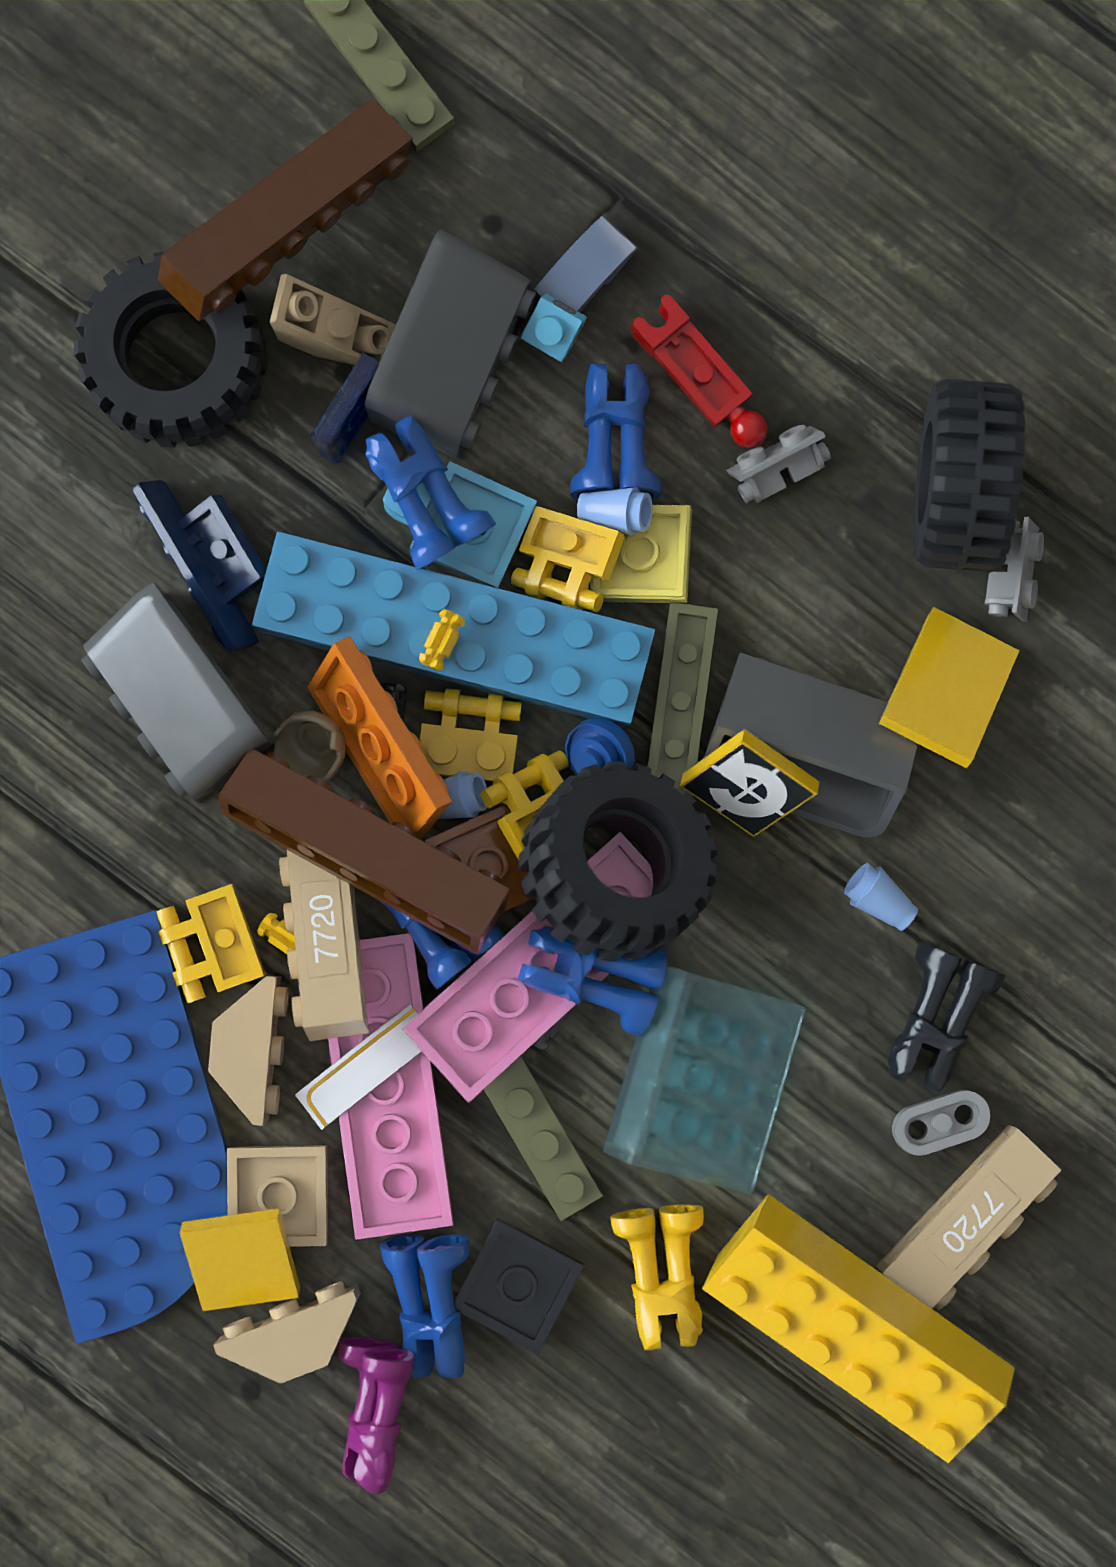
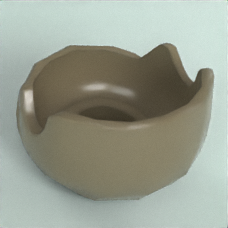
(311, 744)

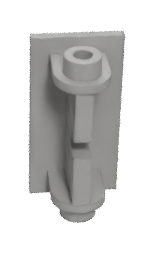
(762, 467)
(1016, 587)

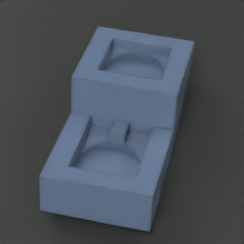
(588, 265)

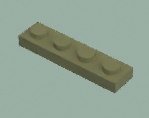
(383, 68)
(682, 690)
(542, 1140)

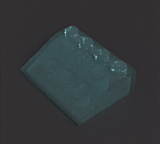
(705, 1082)

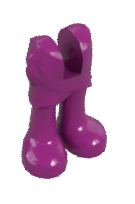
(372, 1425)

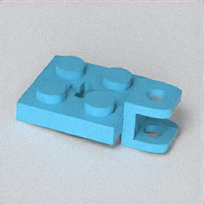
(489, 554)

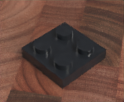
(517, 1285)

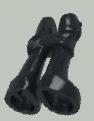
(921, 1030)

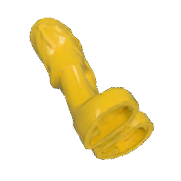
(677, 1292)

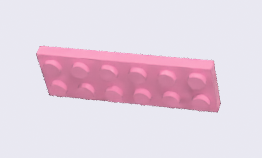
(490, 1015)
(395, 1129)

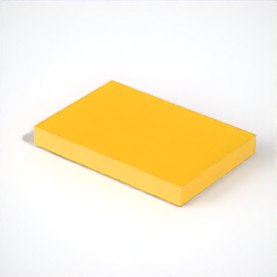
(949, 687)

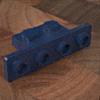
(210, 555)

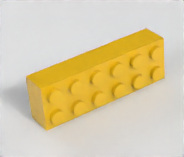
(860, 1329)

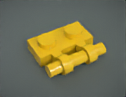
(571, 544)
(460, 749)
(510, 790)
(224, 940)

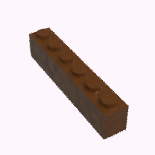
(285, 210)
(364, 849)

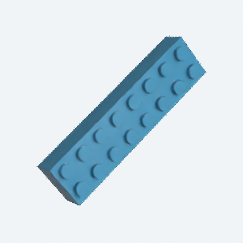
(508, 639)

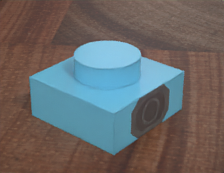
(553, 327)

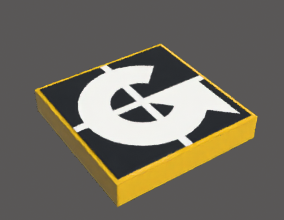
(749, 783)

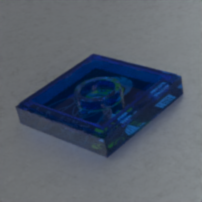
(345, 412)

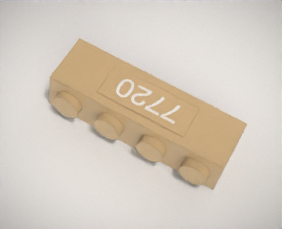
(325, 953)
(970, 1218)

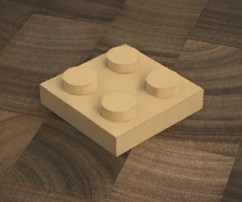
(282, 1179)

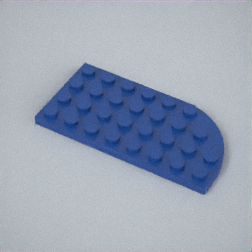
(110, 1117)

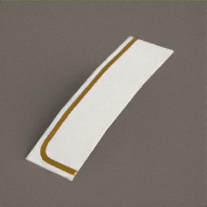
(360, 1070)

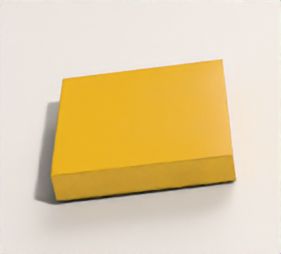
(240, 1259)

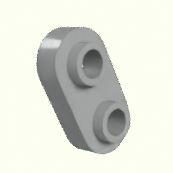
(940, 1123)

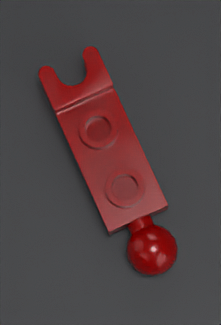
(700, 373)

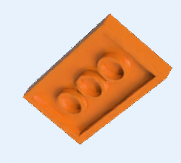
(378, 739)

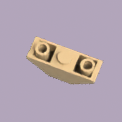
(326, 324)
(248, 1047)
(294, 1336)

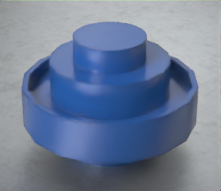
(597, 743)

